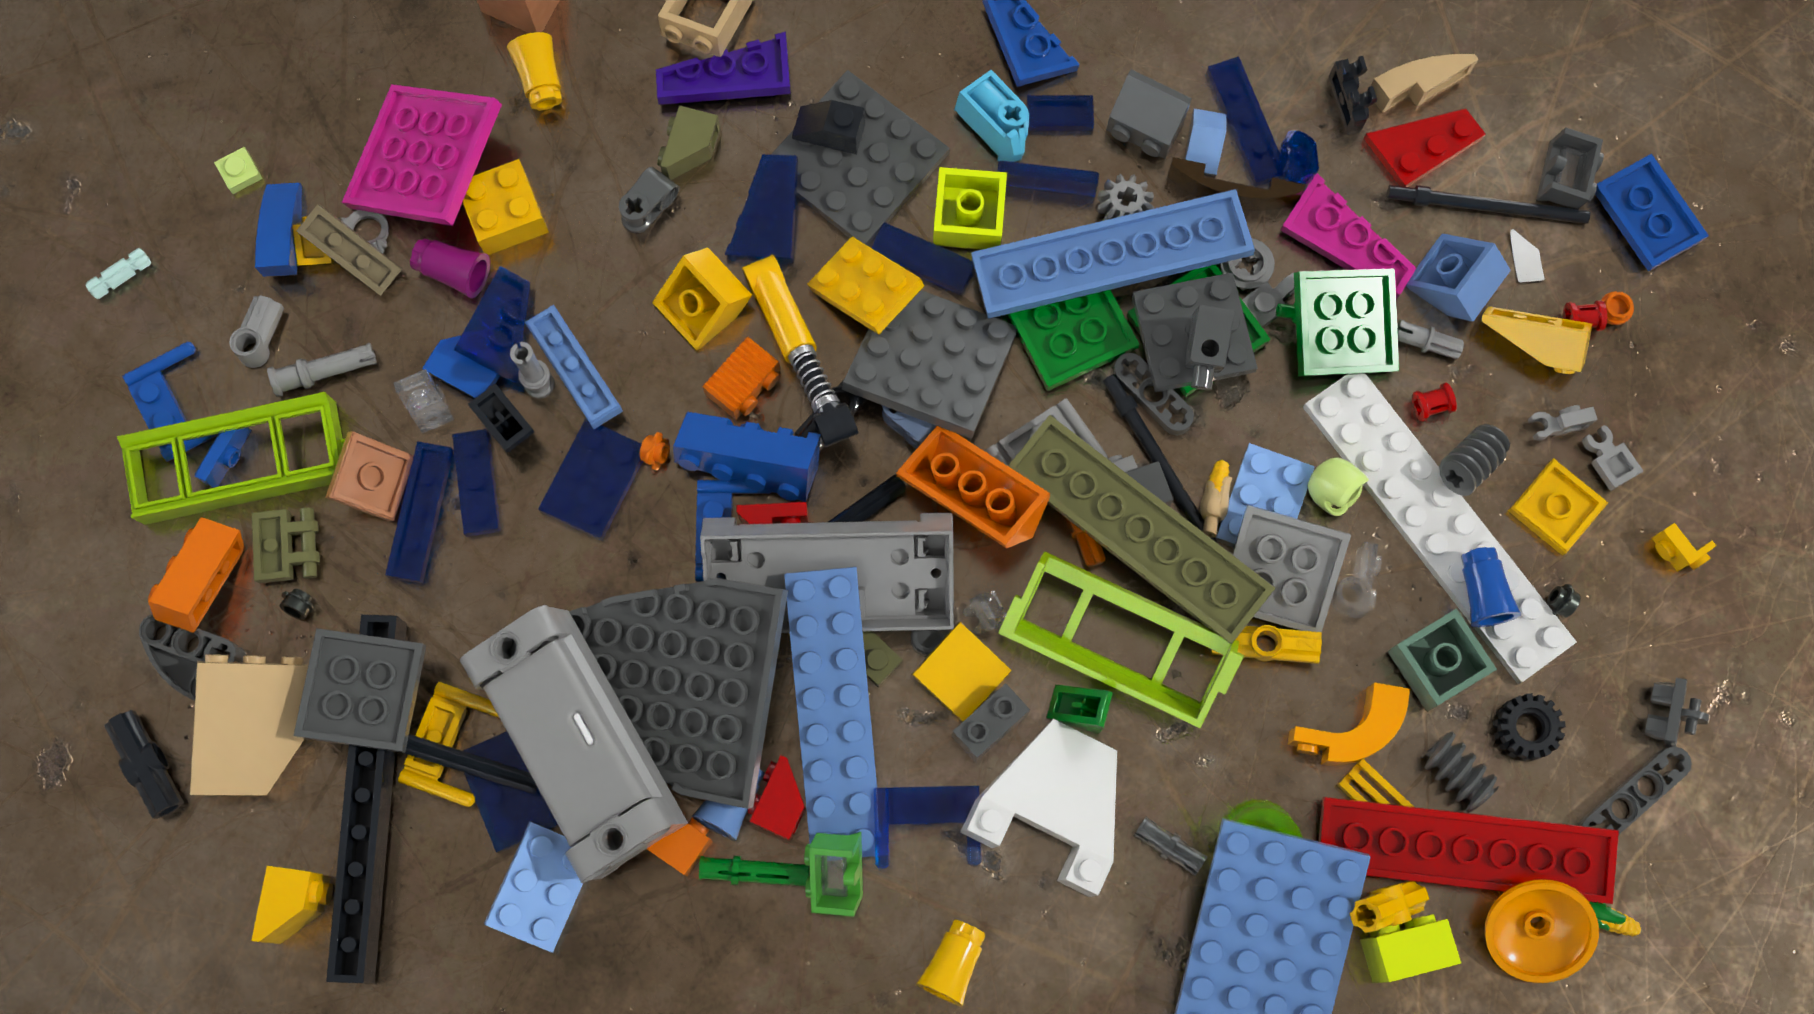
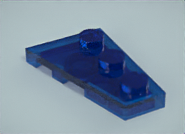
(769, 212)

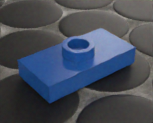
(222, 456)

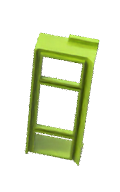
(238, 493)
(1107, 671)

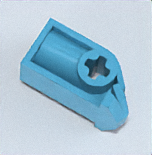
(995, 116)

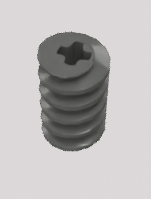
(1474, 459)
(1460, 771)

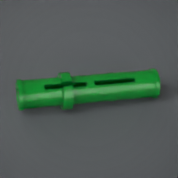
(752, 871)

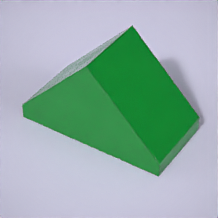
(1080, 707)

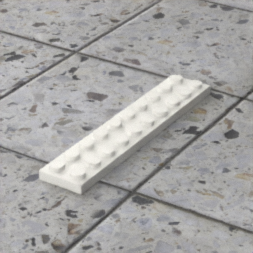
(1433, 517)

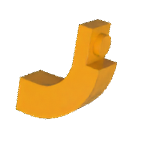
(1381, 720)

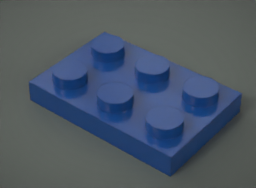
(1650, 212)

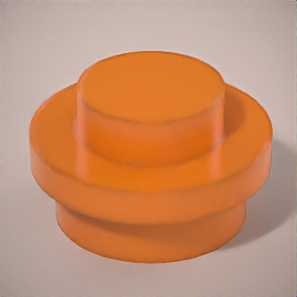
(1619, 307)

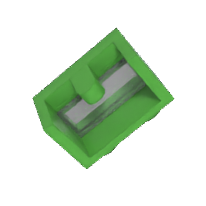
(834, 873)

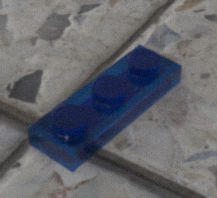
(476, 482)

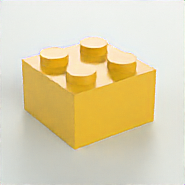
(503, 208)

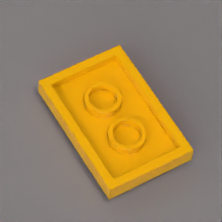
(865, 285)

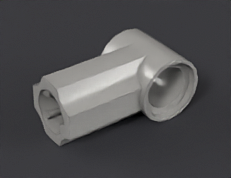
(256, 328)

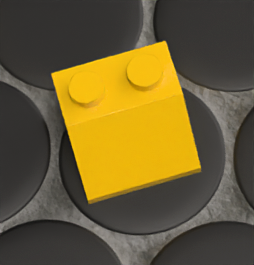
(701, 297)
(289, 903)

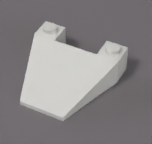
(1064, 789)

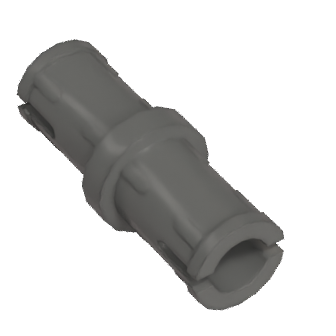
(1170, 846)

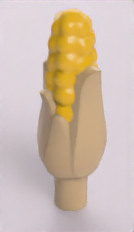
(1216, 498)

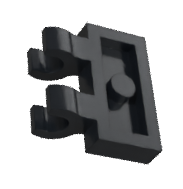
(1345, 87)

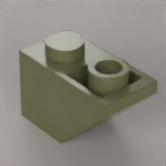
(690, 141)

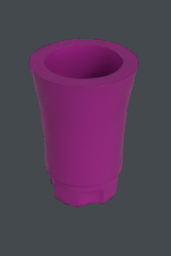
(451, 265)

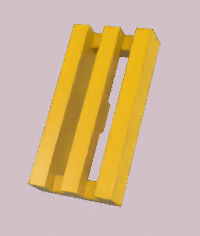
(1384, 785)

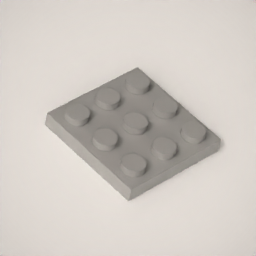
(1295, 559)

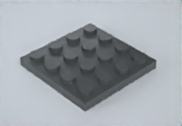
(868, 187)
(933, 363)

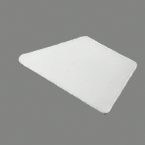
(1526, 259)

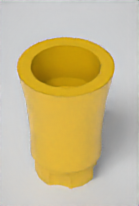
(537, 69)
(953, 963)

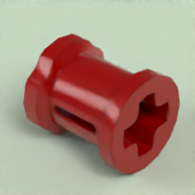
(1589, 313)
(1434, 402)

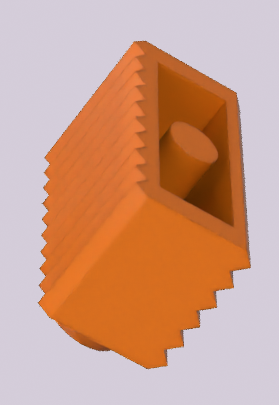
(743, 379)

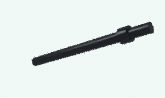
(1424, 196)
(1127, 408)

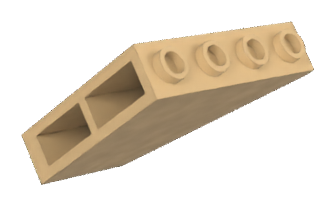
(244, 723)

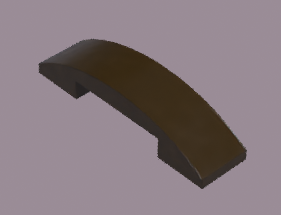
(1191, 178)

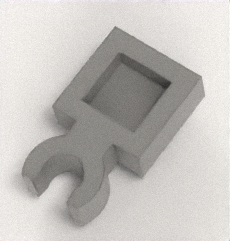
(1613, 464)

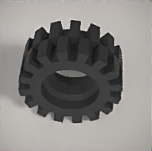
(1544, 712)

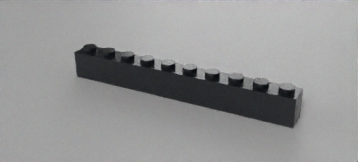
(362, 846)

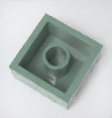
(1441, 660)

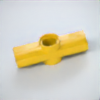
(1290, 644)
(1389, 906)

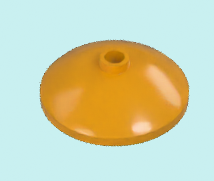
(1543, 949)

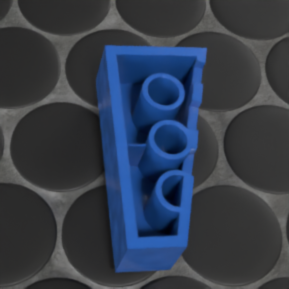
(749, 454)

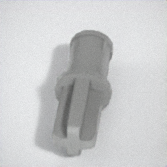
(1429, 339)

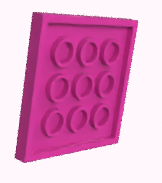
(422, 154)

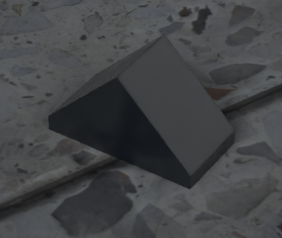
(501, 418)

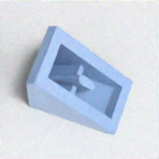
(1206, 139)

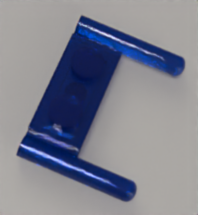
(922, 806)

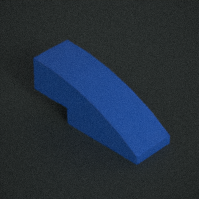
(275, 239)

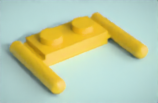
(441, 725)

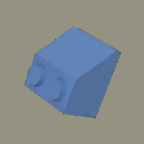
(1459, 275)

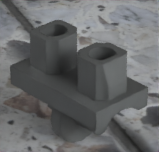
(1674, 696)

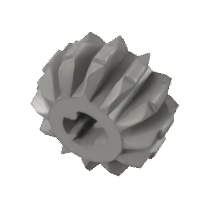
(1115, 193)

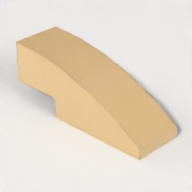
(1421, 79)

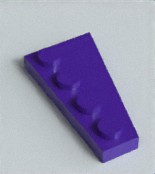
(742, 73)

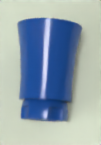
(1488, 588)

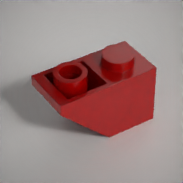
(781, 803)

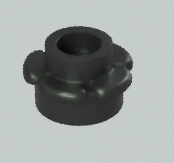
(1563, 600)
(297, 604)

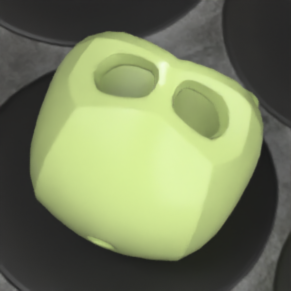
(1334, 484)

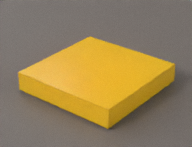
(1558, 506)
(961, 672)

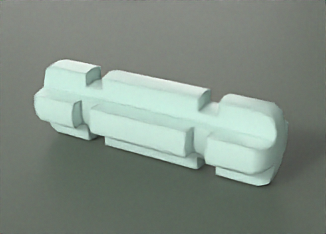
(118, 273)

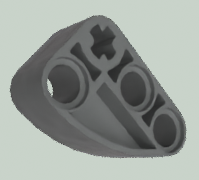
(172, 657)

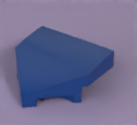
(458, 369)

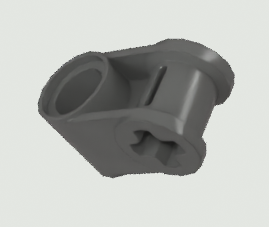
(649, 195)

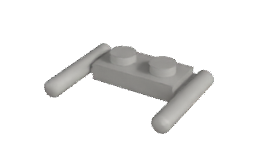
(1064, 412)

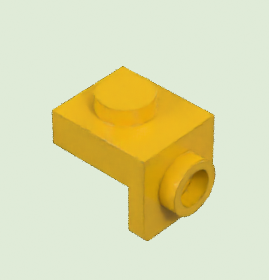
(1677, 549)

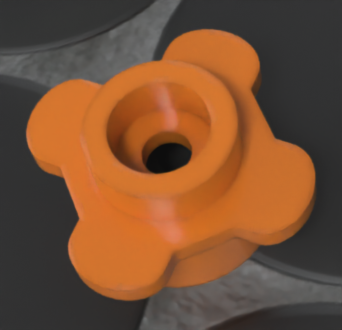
(655, 450)

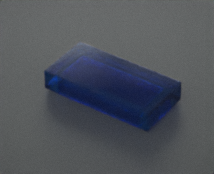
(1060, 112)

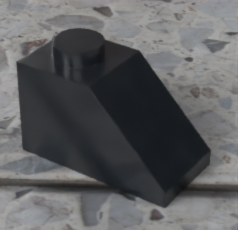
(831, 125)

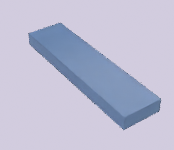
(573, 366)

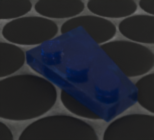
(497, 324)

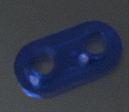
(1299, 157)

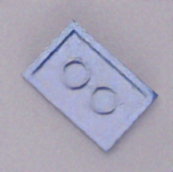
(593, 480)
(503, 808)

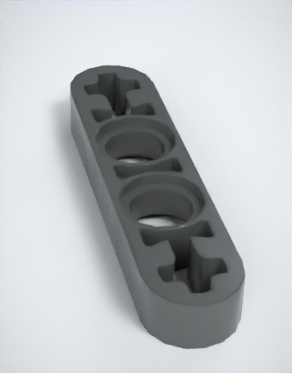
(1631, 794)

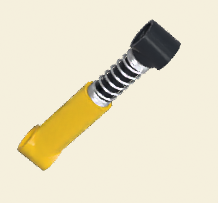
(799, 349)

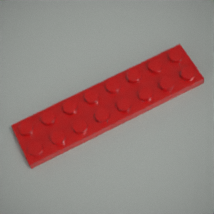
(1472, 847)

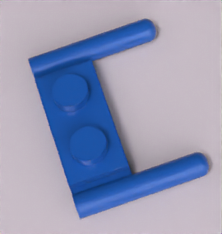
(156, 398)
(715, 501)

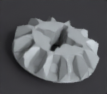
(1260, 271)

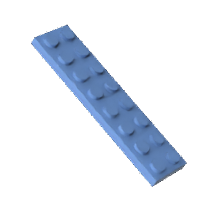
(1112, 253)
(832, 702)

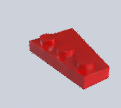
(1424, 145)

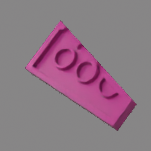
(1339, 234)

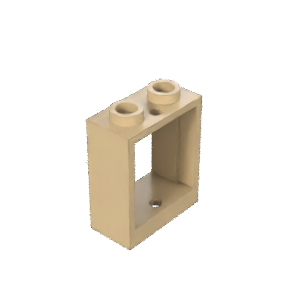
(701, 37)

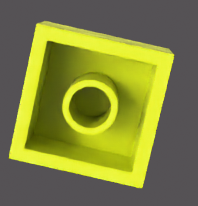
(969, 208)
(1410, 951)

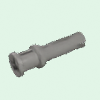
(532, 372)
(305, 373)

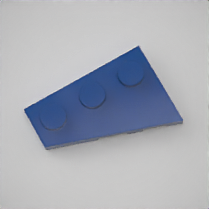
(1026, 43)

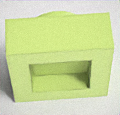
(238, 170)

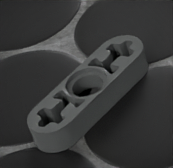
(1176, 406)

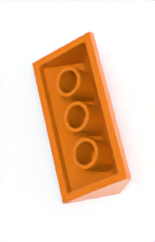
(976, 487)

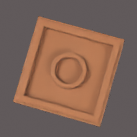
(370, 476)

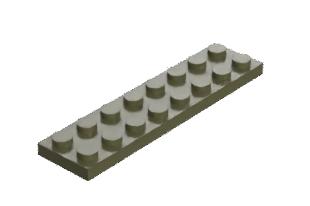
(1142, 530)

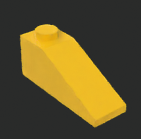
(1547, 339)

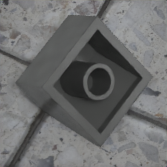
(1148, 114)

